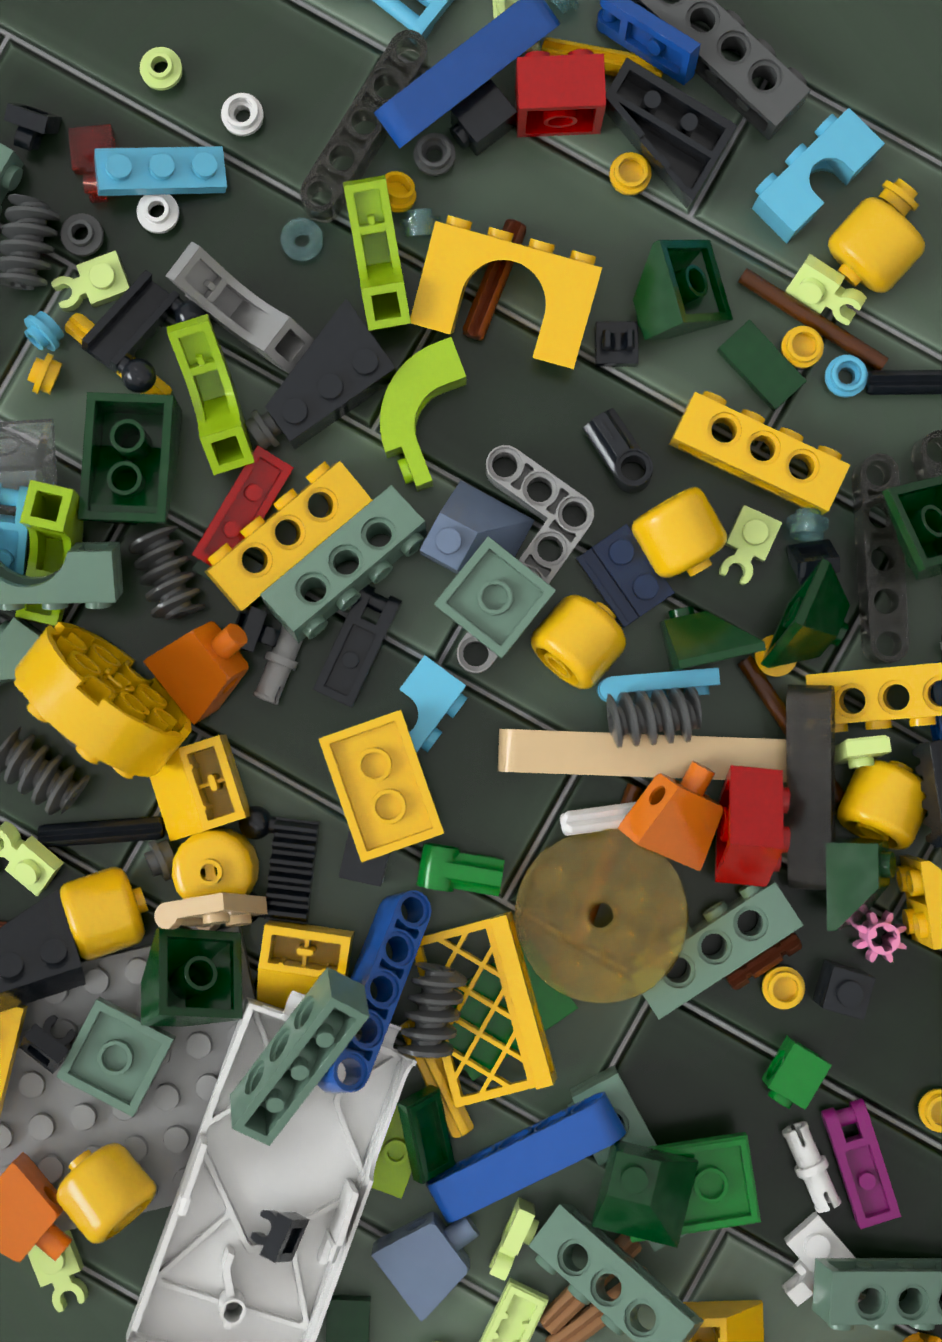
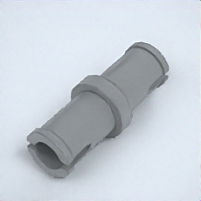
(278, 667)

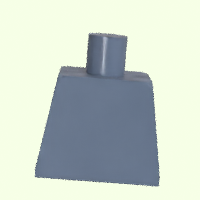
(426, 1259)

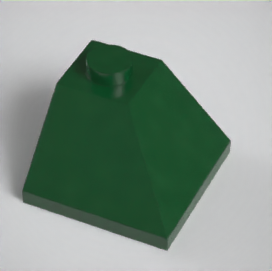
(680, 290)
(917, 522)
(810, 619)
(703, 639)
(855, 878)
(192, 978)
(645, 1193)

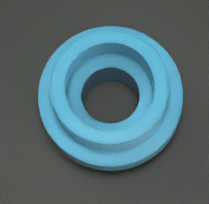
(43, 331)
(855, 367)

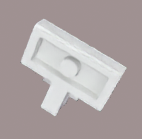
(811, 1241)

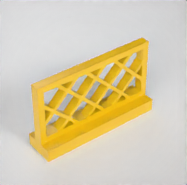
(521, 1011)

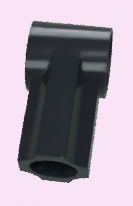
(617, 448)

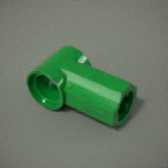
(450, 869)

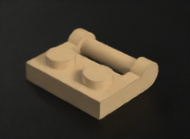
(210, 911)

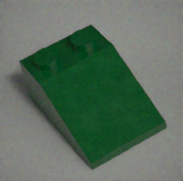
(129, 457)

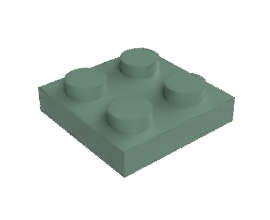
(494, 597)
(115, 1056)

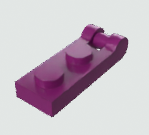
(861, 1165)

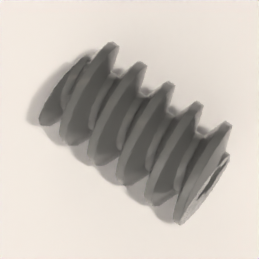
(26, 242)
(165, 574)
(654, 715)
(39, 774)
(433, 1012)

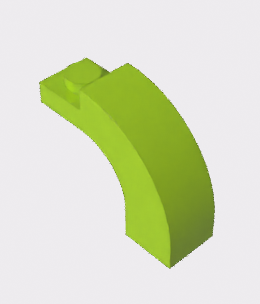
(376, 252)
(414, 385)
(212, 394)
(53, 530)

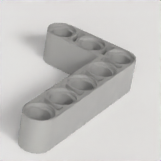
(549, 511)

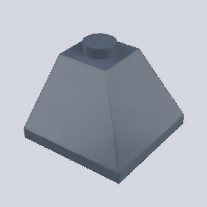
(466, 523)

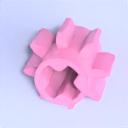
(868, 931)

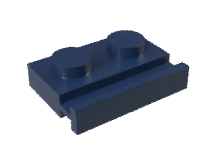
(624, 576)

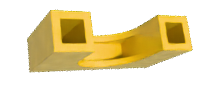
(459, 252)

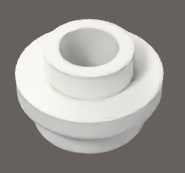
(241, 102)
(160, 224)

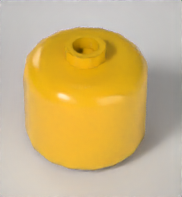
(875, 245)
(680, 534)
(579, 641)
(883, 804)
(215, 848)
(103, 912)
(105, 1191)

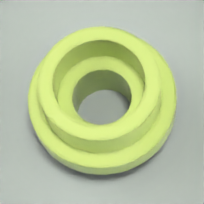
(166, 79)

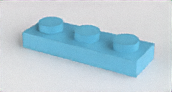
(160, 170)

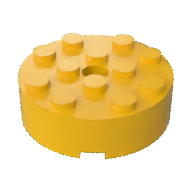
(100, 701)

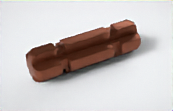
(764, 961)

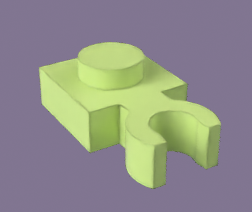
(99, 281)
(820, 287)
(751, 538)
(28, 859)
(518, 1230)
(60, 1273)

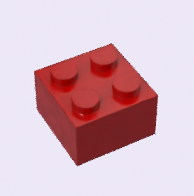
(560, 93)
(751, 826)

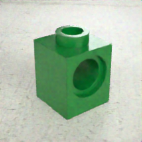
(795, 1074)

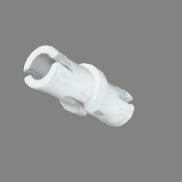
(811, 1166)

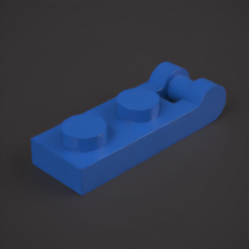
(649, 38)

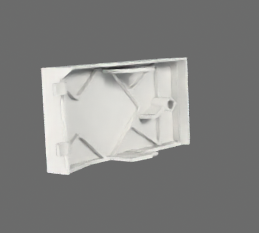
(206, 1268)

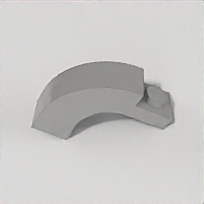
(239, 310)

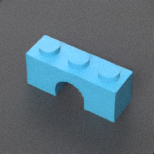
(842, 148)
(435, 695)

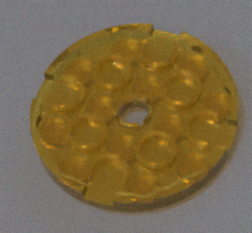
(612, 960)

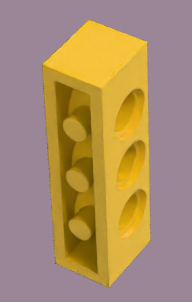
(773, 475)
(344, 501)
(875, 685)

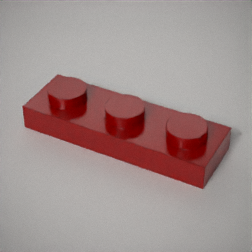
(246, 500)

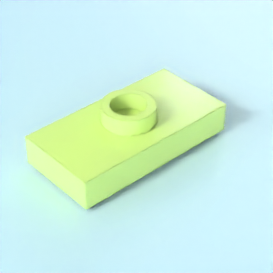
(862, 751)
(515, 1314)

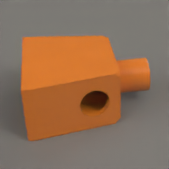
(201, 668)
(676, 817)
(29, 1212)

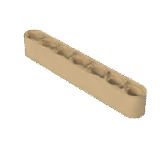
(597, 754)

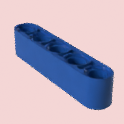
(465, 69)
(389, 978)
(526, 1157)

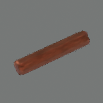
(491, 288)

